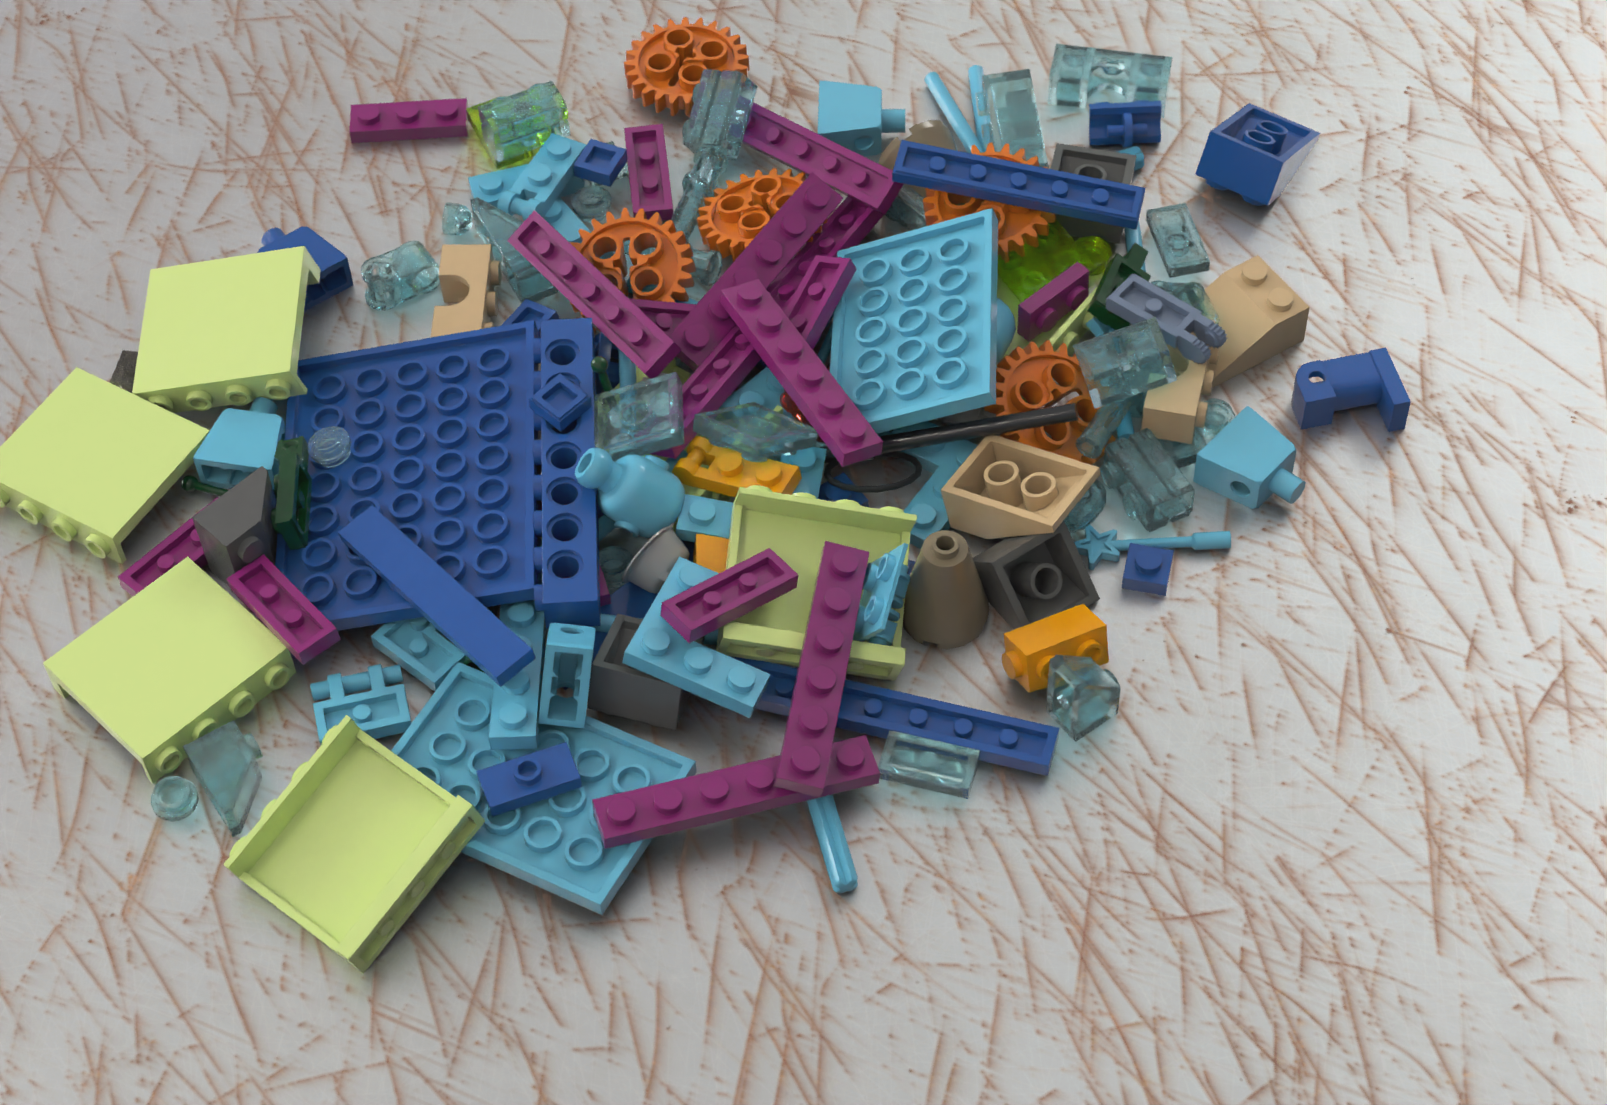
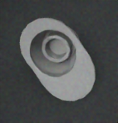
(655, 560)

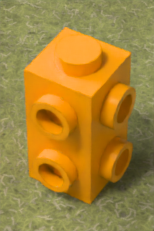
(1064, 633)

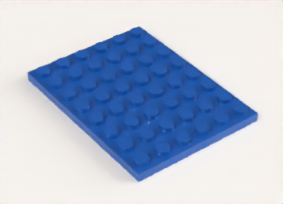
(437, 450)

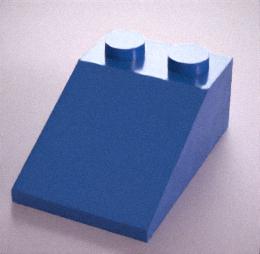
(1255, 154)

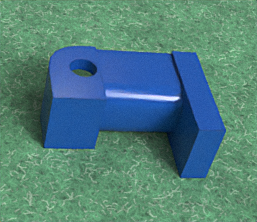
(1350, 384)

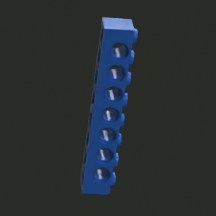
(566, 349)

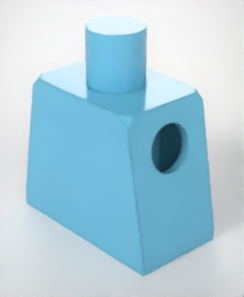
(855, 117)
(240, 445)
(1249, 462)
(566, 665)

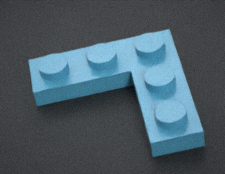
(928, 503)
(713, 516)
(692, 666)

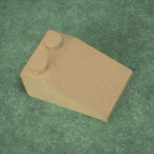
(1257, 315)
(1014, 489)

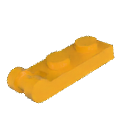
(730, 471)

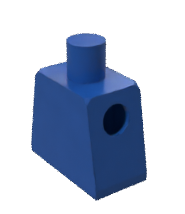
(334, 265)

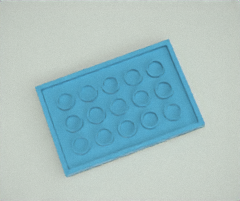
(920, 323)
(553, 839)

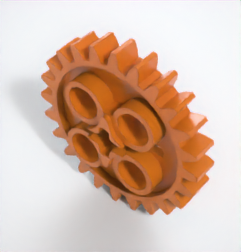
(673, 58)
(743, 210)
(1015, 223)
(665, 266)
(1031, 375)

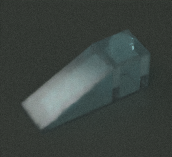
(495, 229)

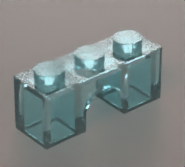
(1084, 70)

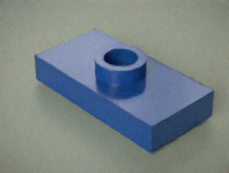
(529, 779)

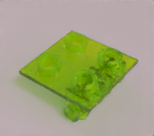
(1042, 264)

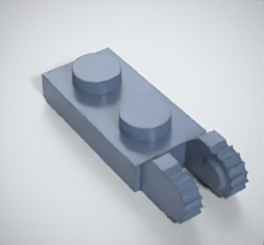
(1141, 300)

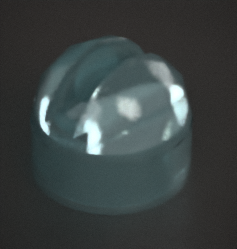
(456, 219)

